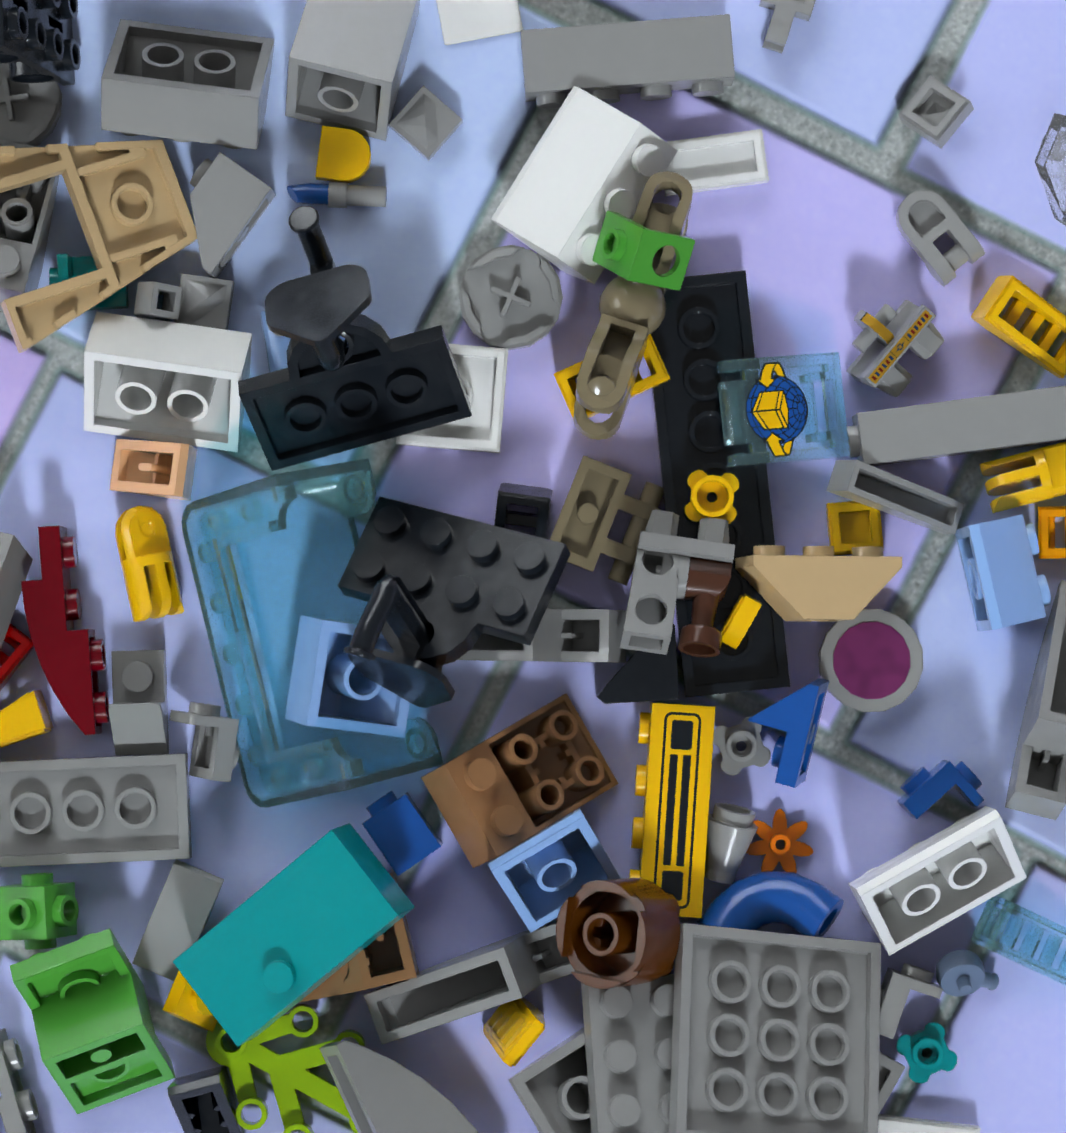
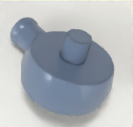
(963, 973)

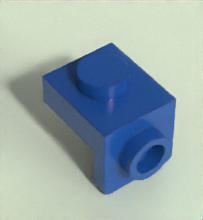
(927, 787)

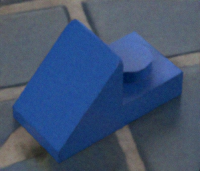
(800, 718)

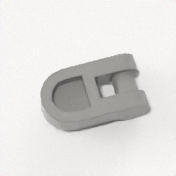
(925, 218)

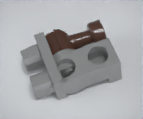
(680, 569)

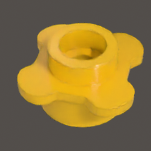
(722, 486)

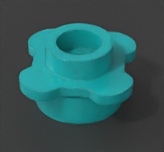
(912, 1046)

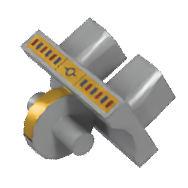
(887, 339)

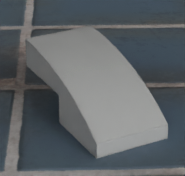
(177, 918)

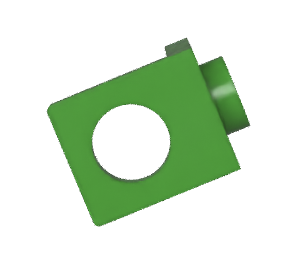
(630, 249)

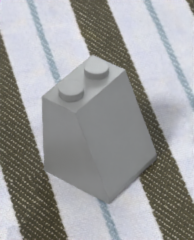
(350, 63)

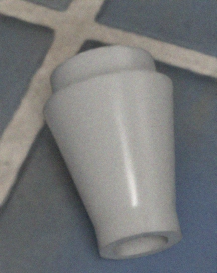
(728, 840)

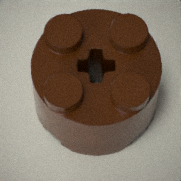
(619, 932)

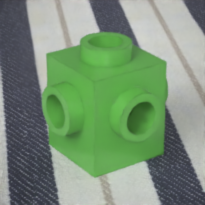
(38, 911)

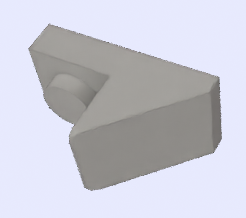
(139, 702)

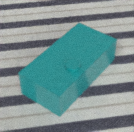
(293, 934)

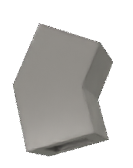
(147, 300)

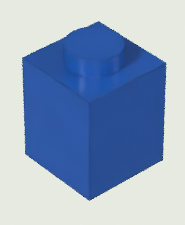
(400, 831)

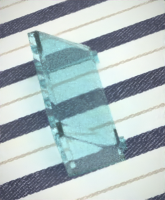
(257, 566)

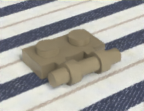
(590, 512)

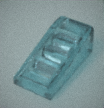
(1001, 927)

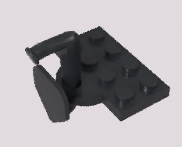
(350, 389)
(436, 589)

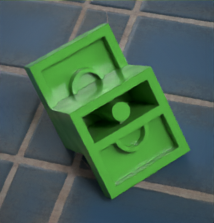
(92, 1021)

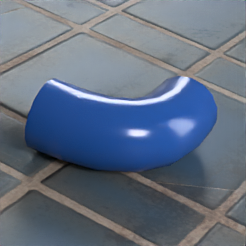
(775, 899)

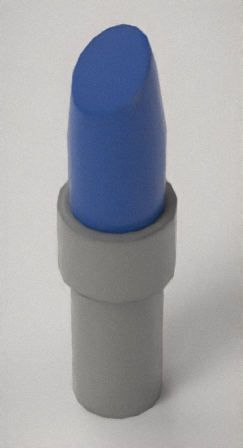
(338, 194)

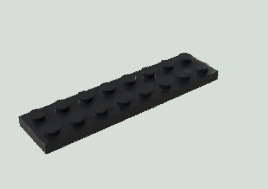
(700, 327)

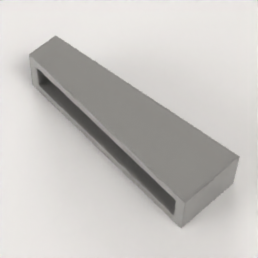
(895, 496)

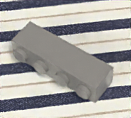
(628, 59)

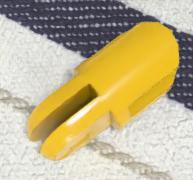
(1045, 471)
(147, 564)

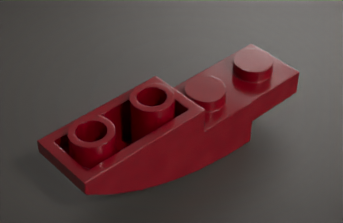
(65, 654)

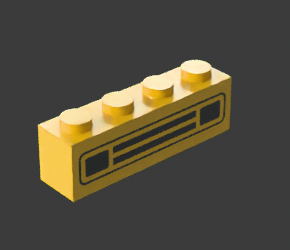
(675, 800)

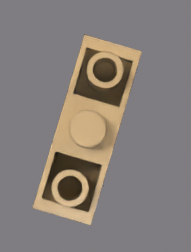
(818, 583)

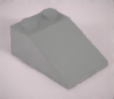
(557, 1088)

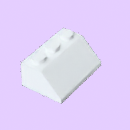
(579, 170)
(165, 381)
(938, 879)

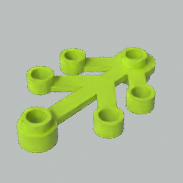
(286, 1071)

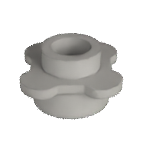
(735, 760)

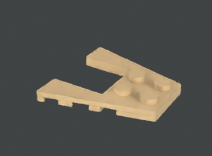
(126, 211)

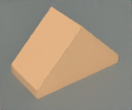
(153, 468)

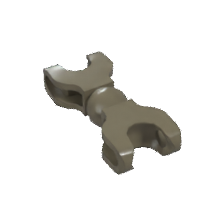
(628, 316)

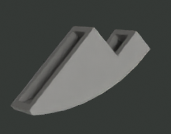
(561, 637)
(1039, 761)
(468, 984)
(387, 1095)

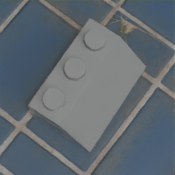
(186, 84)

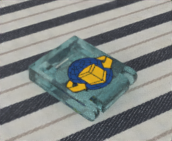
(777, 409)

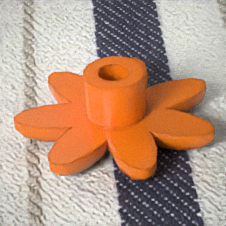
(780, 832)

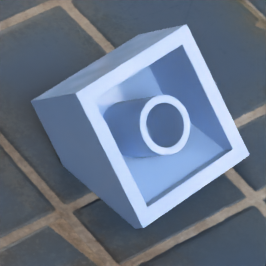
(1002, 572)
(331, 691)
(551, 868)

